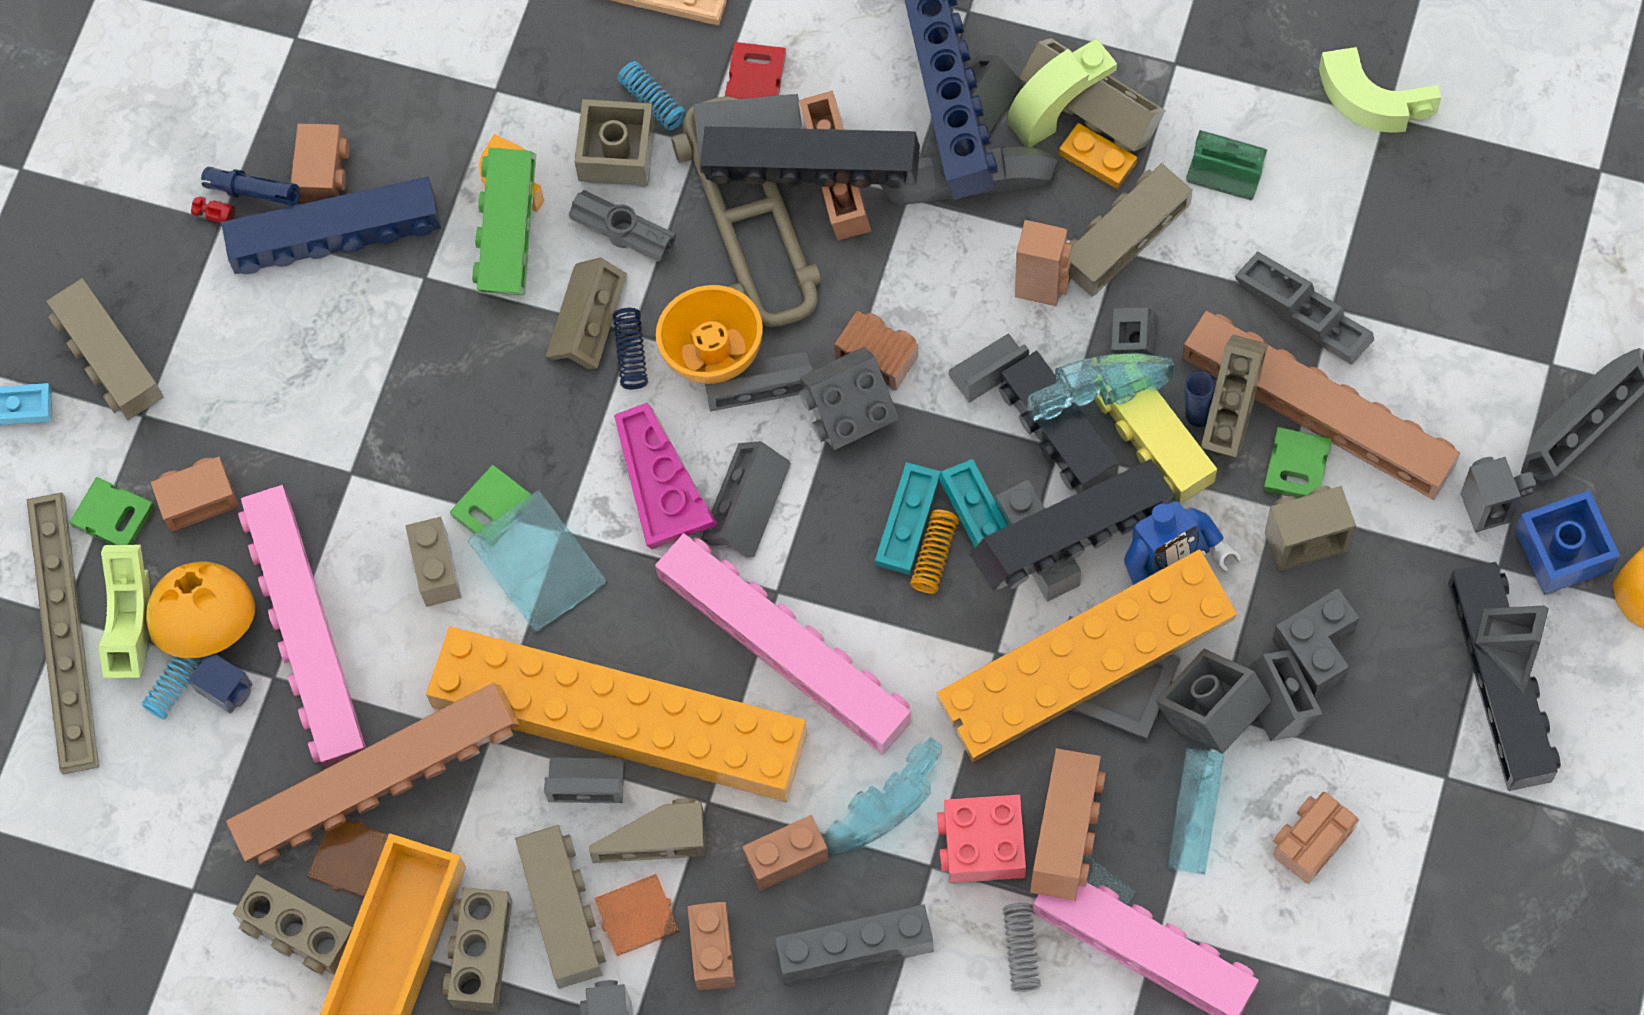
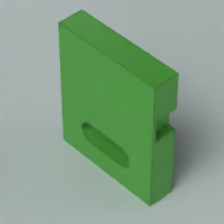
(1296, 456)
(492, 496)
(105, 510)

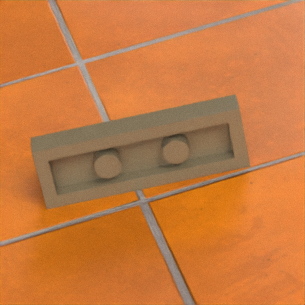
(587, 313)

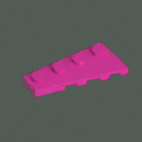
(659, 480)

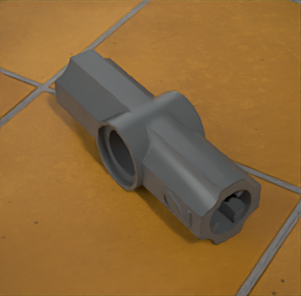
(605, 216)

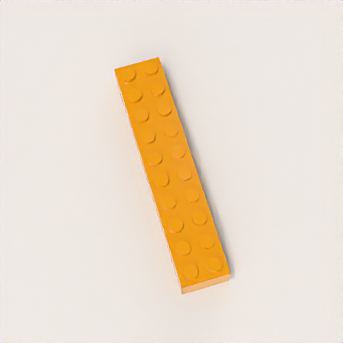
(625, 714)

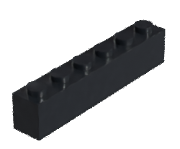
(810, 156)
(1071, 526)
(1513, 717)

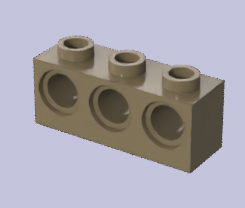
(1234, 395)
(288, 909)
(490, 964)

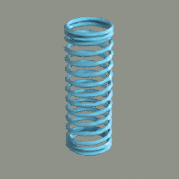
(636, 71)
(153, 708)

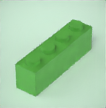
(506, 221)

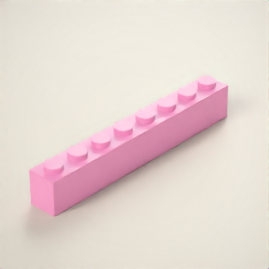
(303, 626)
(784, 643)

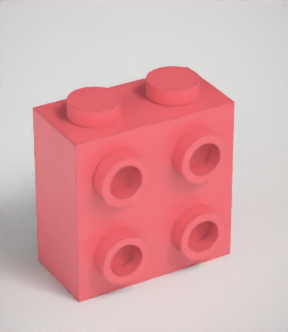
(982, 839)

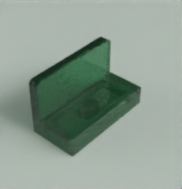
(1226, 165)

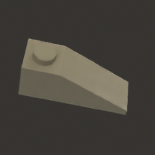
(664, 833)

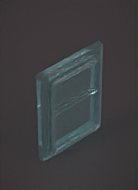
(537, 561)

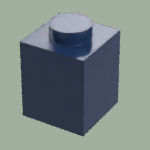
(221, 683)

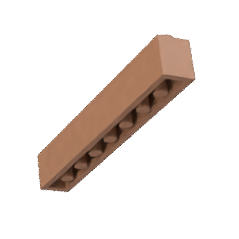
(1332, 410)
(372, 773)

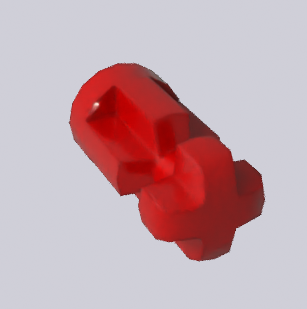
(214, 210)

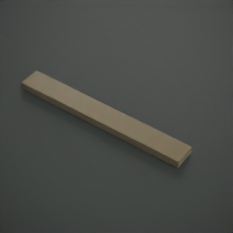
(62, 634)

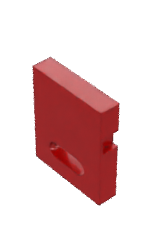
(755, 79)

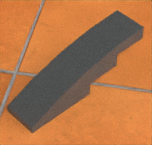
(1304, 308)

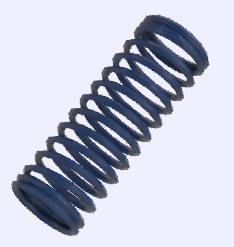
(636, 375)
(1198, 398)

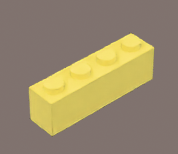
(1164, 440)

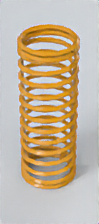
(916, 581)

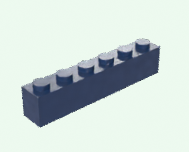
(331, 225)

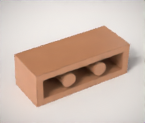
(1042, 263)

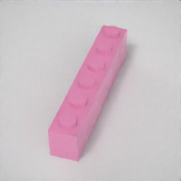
(1151, 949)

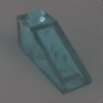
(1195, 810)

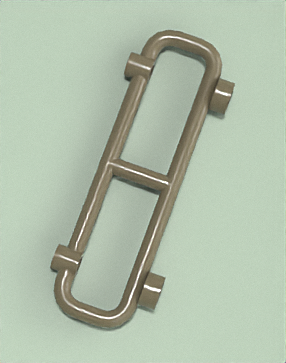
(807, 277)

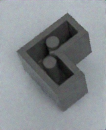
(1312, 640)

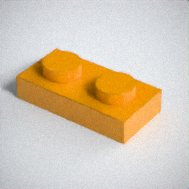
(1097, 156)

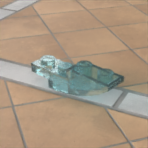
(1112, 376)
(877, 813)

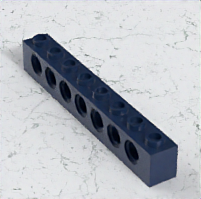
(946, 77)

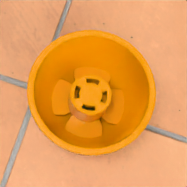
(709, 334)
(199, 610)

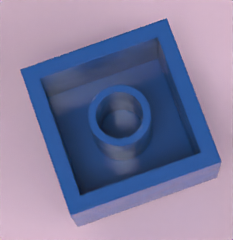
(1567, 542)

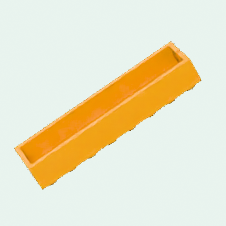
(1086, 655)
(395, 930)

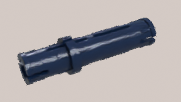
(238, 183)

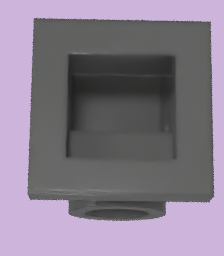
(1130, 323)

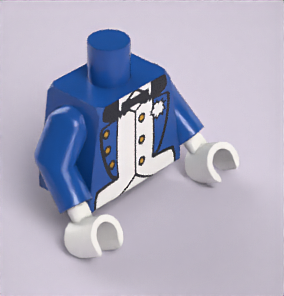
(1169, 537)

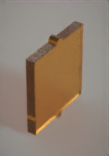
(348, 857)
(636, 915)

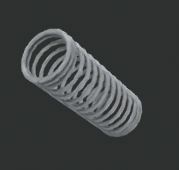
(1009, 912)

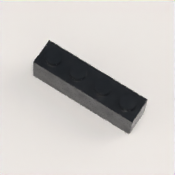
(1065, 438)

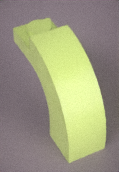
(1048, 92)
(1368, 103)
(126, 631)

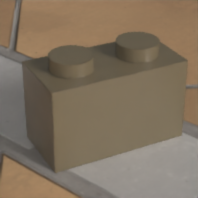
(433, 561)

